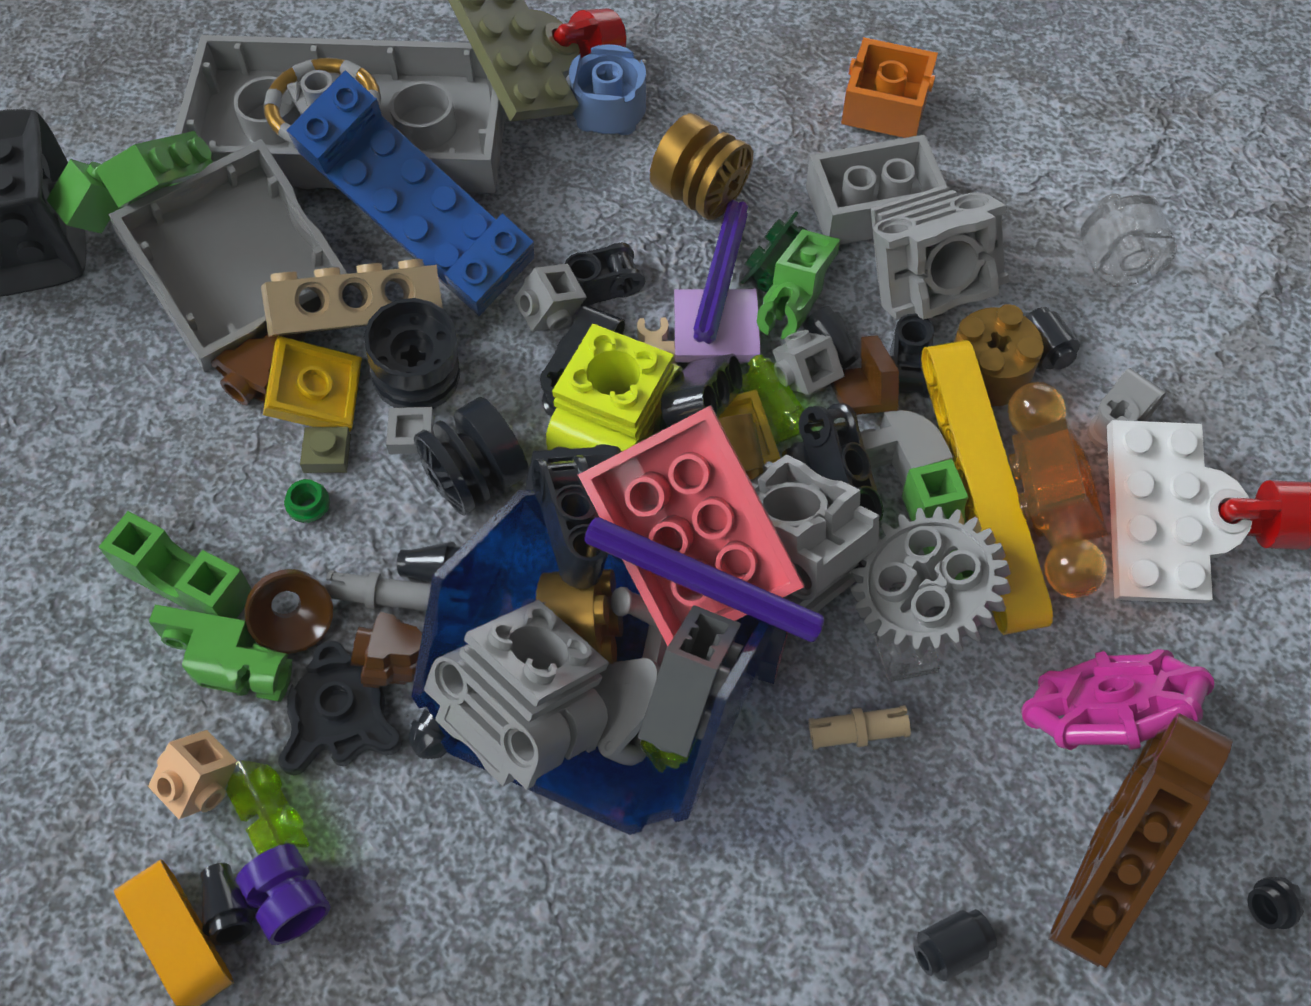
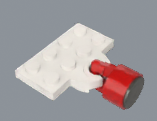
(1179, 514)

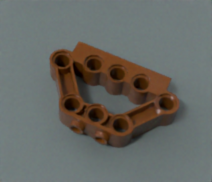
(1139, 837)

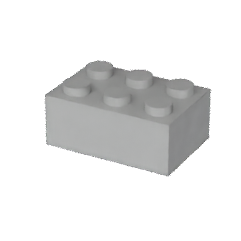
(855, 179)

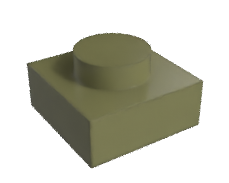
(325, 450)

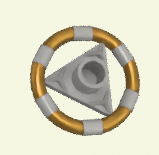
(314, 80)

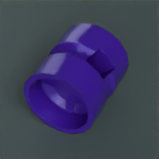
(285, 898)

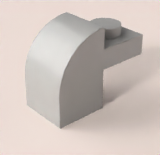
(906, 442)

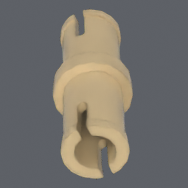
(859, 727)

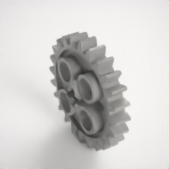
(931, 582)

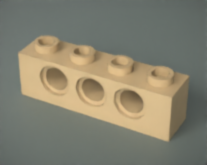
(287, 317)

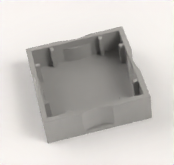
(216, 243)

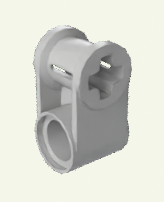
(1128, 400)

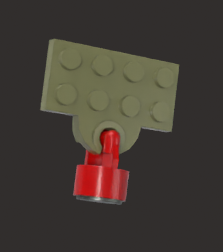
(531, 51)

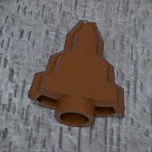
(248, 368)
(386, 651)

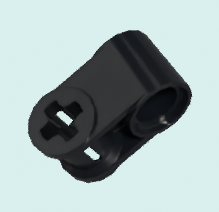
(603, 273)
(908, 354)

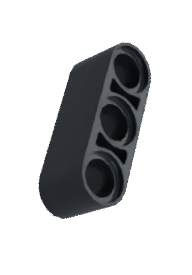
(702, 384)

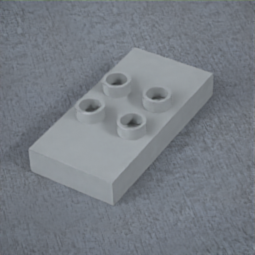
(426, 89)

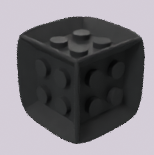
(34, 240)

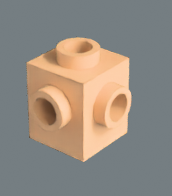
(192, 774)

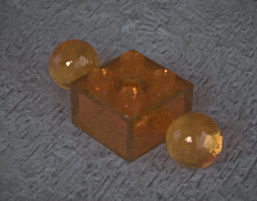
(1057, 489)

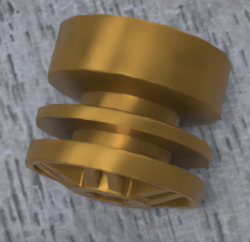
(701, 166)

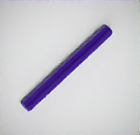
(720, 272)
(704, 579)

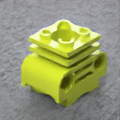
(610, 392)

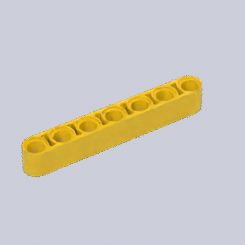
(982, 464)

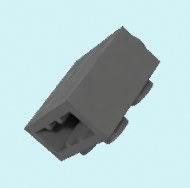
(690, 680)

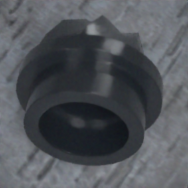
(426, 737)
(1276, 903)

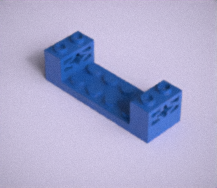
(410, 194)

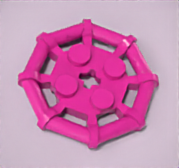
(1116, 699)

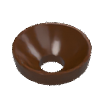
(296, 629)

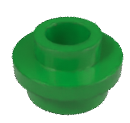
(303, 491)

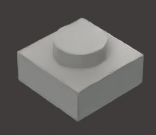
(404, 424)

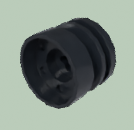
(412, 353)
(478, 452)

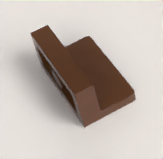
(873, 385)

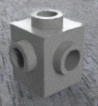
(549, 297)
(807, 362)

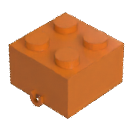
(888, 88)

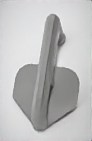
(629, 685)

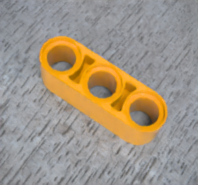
(173, 936)

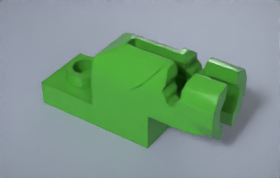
(797, 281)
(223, 653)

